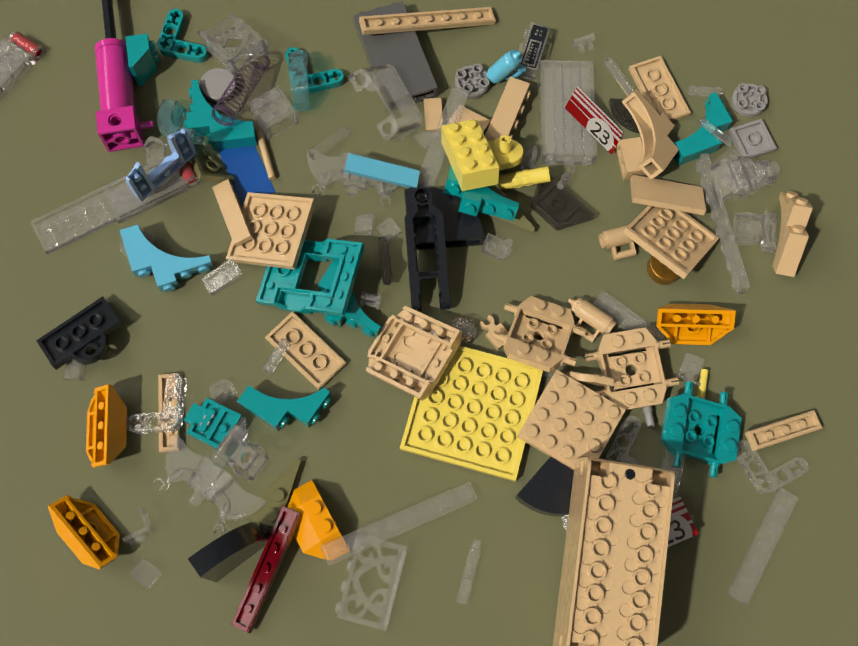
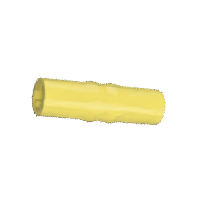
(524, 178)

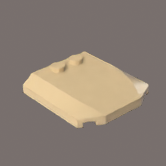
(413, 352)

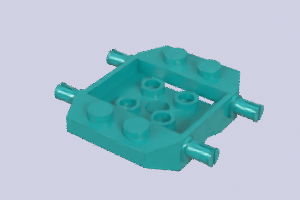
(686, 412)

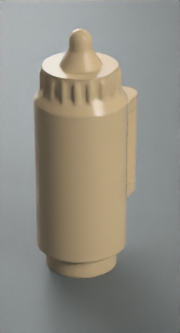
(614, 238)
(593, 316)

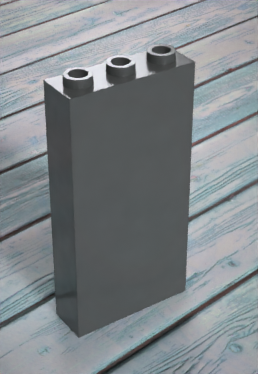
(401, 51)

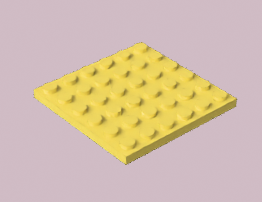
(475, 414)

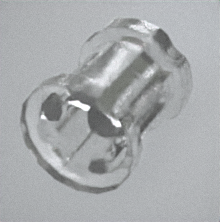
(370, 300)

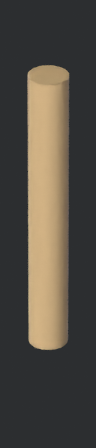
(265, 154)

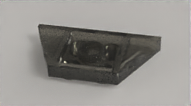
(559, 206)

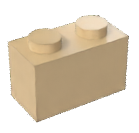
(630, 156)

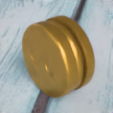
(660, 273)

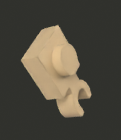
(491, 328)

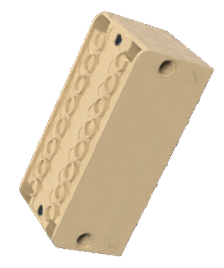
(614, 554)

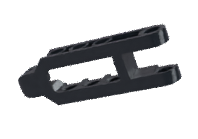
(424, 207)

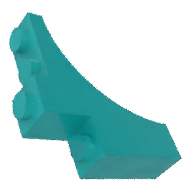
(221, 137)
(480, 200)
(354, 315)

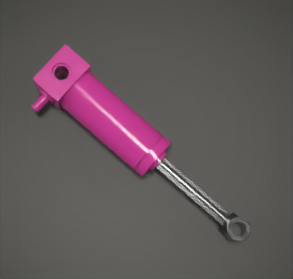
(117, 121)

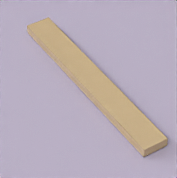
(426, 20)

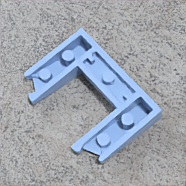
(182, 151)

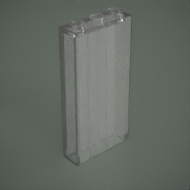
(561, 135)

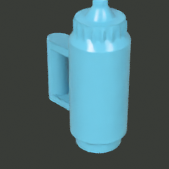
(504, 66)

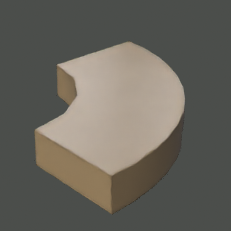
(591, 379)

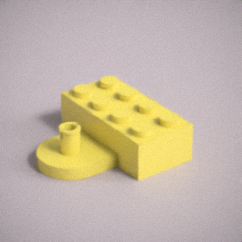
(476, 159)

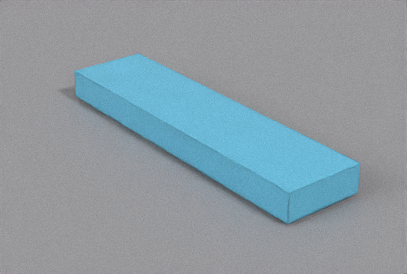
(381, 171)

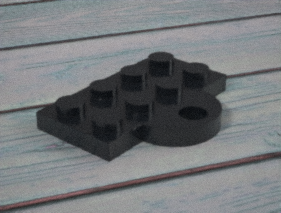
(80, 335)

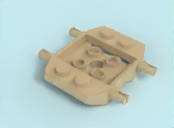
(545, 353)
(646, 364)

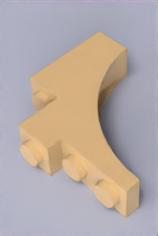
(653, 129)
(793, 236)

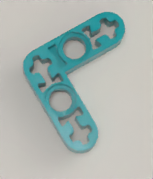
(175, 44)
(321, 75)

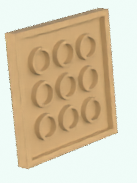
(277, 230)
(671, 238)
(570, 421)

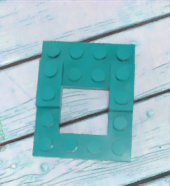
(282, 285)

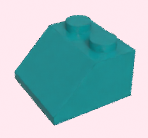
(141, 57)

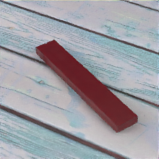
(266, 569)

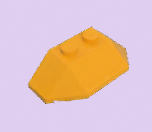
(695, 323)
(105, 426)
(316, 523)
(85, 531)

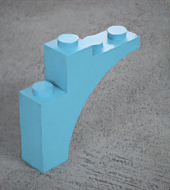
(166, 268)

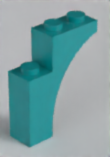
(702, 140)
(276, 411)

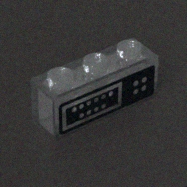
(533, 48)

